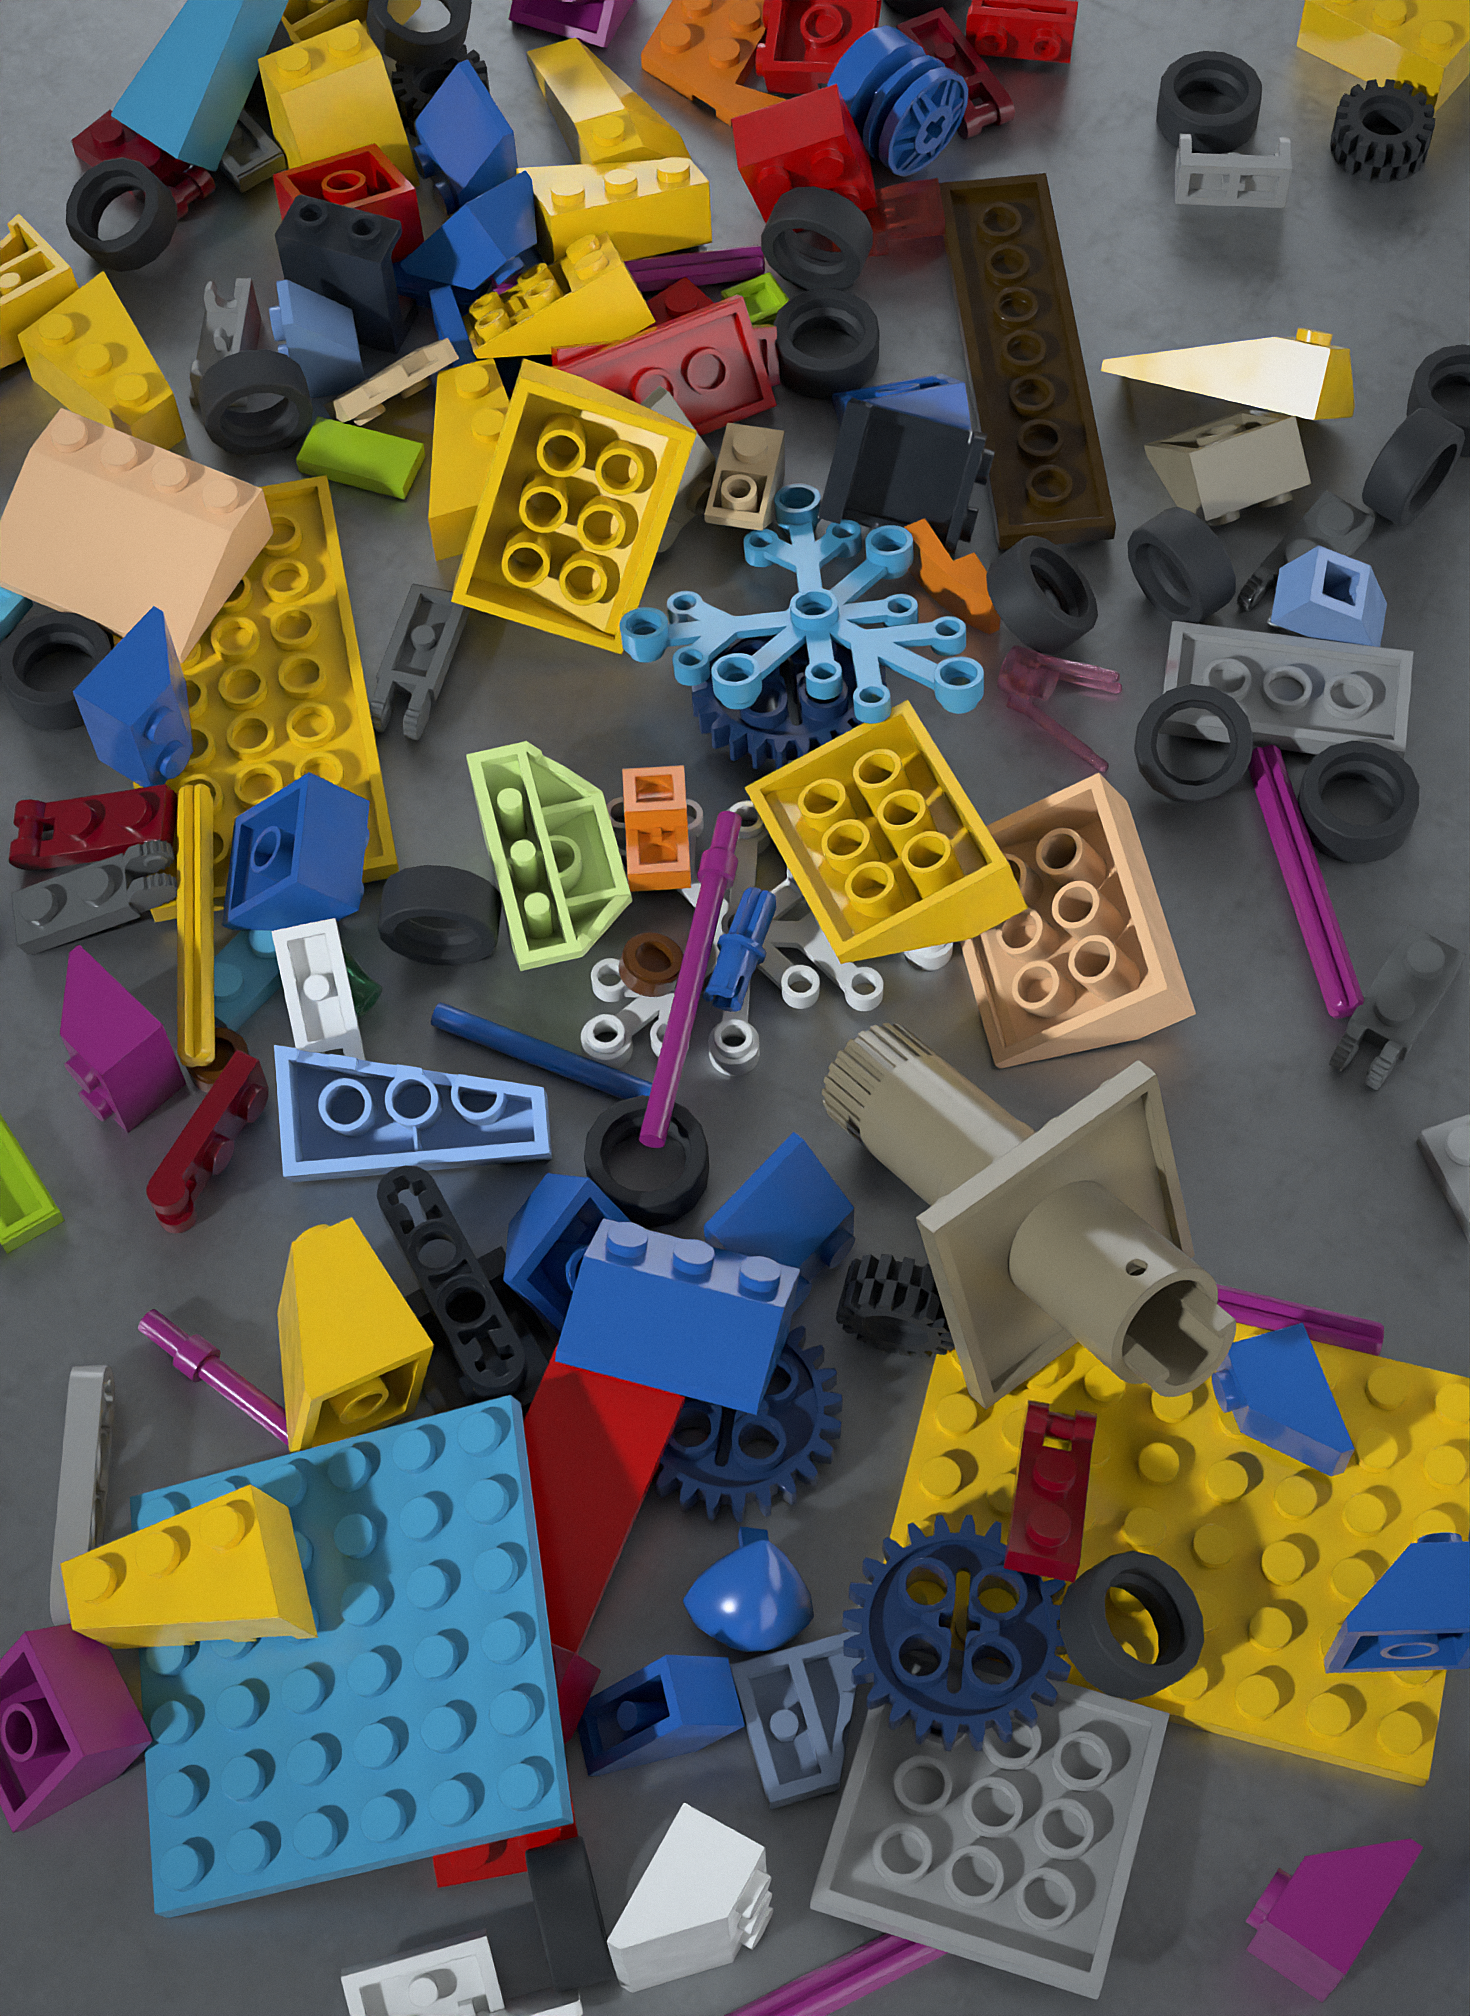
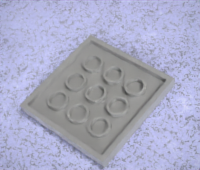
(1003, 1847)

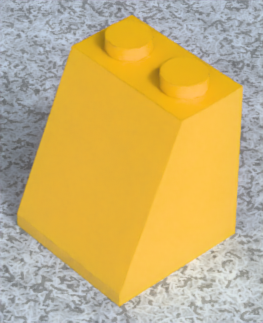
(334, 99)
(345, 1340)

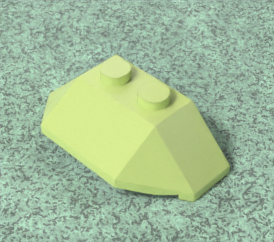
(548, 853)

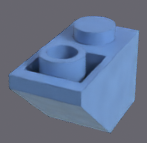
(318, 338)
(1330, 599)

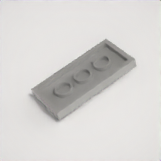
(1291, 688)

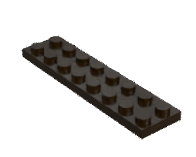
(1025, 362)

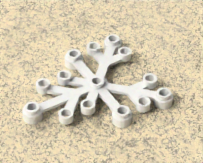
(800, 934)

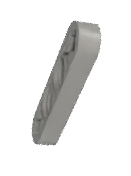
(82, 1474)

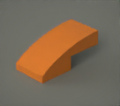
(955, 584)
(656, 828)

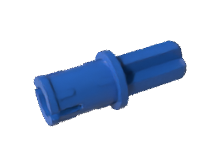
(741, 950)

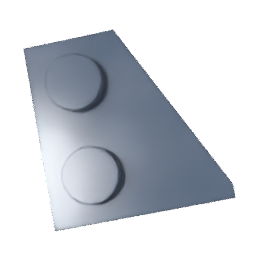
(798, 1717)

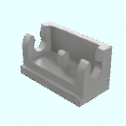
(1232, 177)
(225, 330)

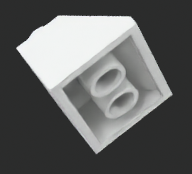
(692, 1904)

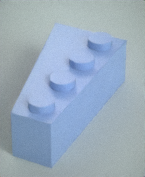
(373, 1116)

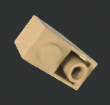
(747, 477)

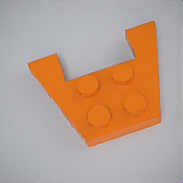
(708, 53)

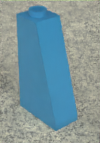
(200, 77)

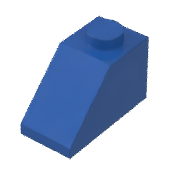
(1284, 1398)
(659, 1713)

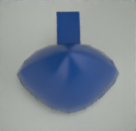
(751, 1596)

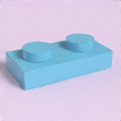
(244, 977)

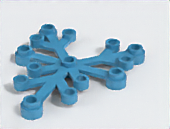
(814, 619)

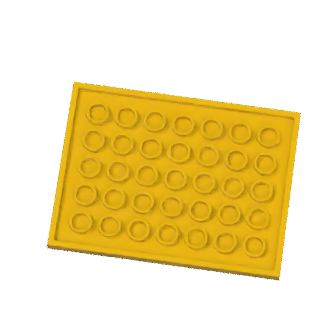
(1250, 1530)

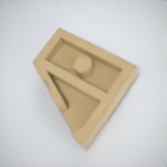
(403, 376)

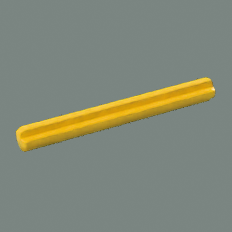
(195, 927)

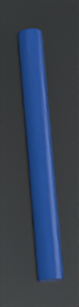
(539, 1052)

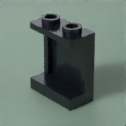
(349, 261)
(903, 470)
(444, 1381)

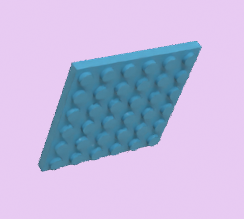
(414, 1711)

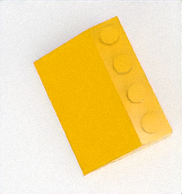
(571, 508)
(886, 842)

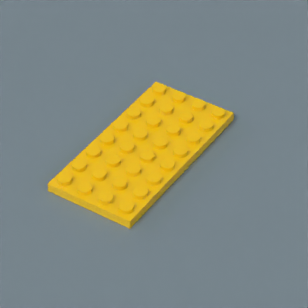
(283, 686)

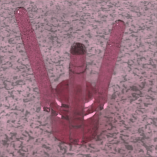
(1033, 676)

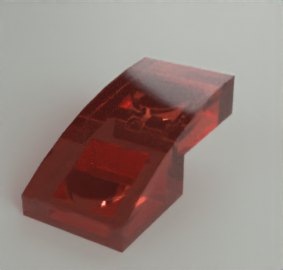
(904, 212)

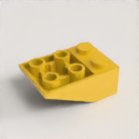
(568, 303)

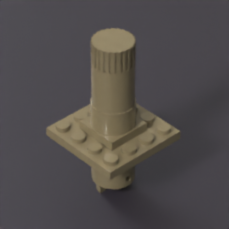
(1043, 1228)

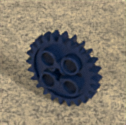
(766, 725)
(792, 1421)
(896, 1624)

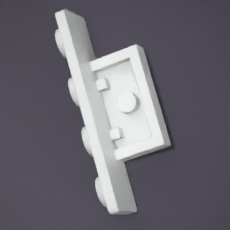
(445, 1980)

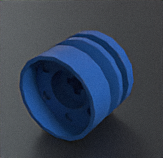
(900, 99)

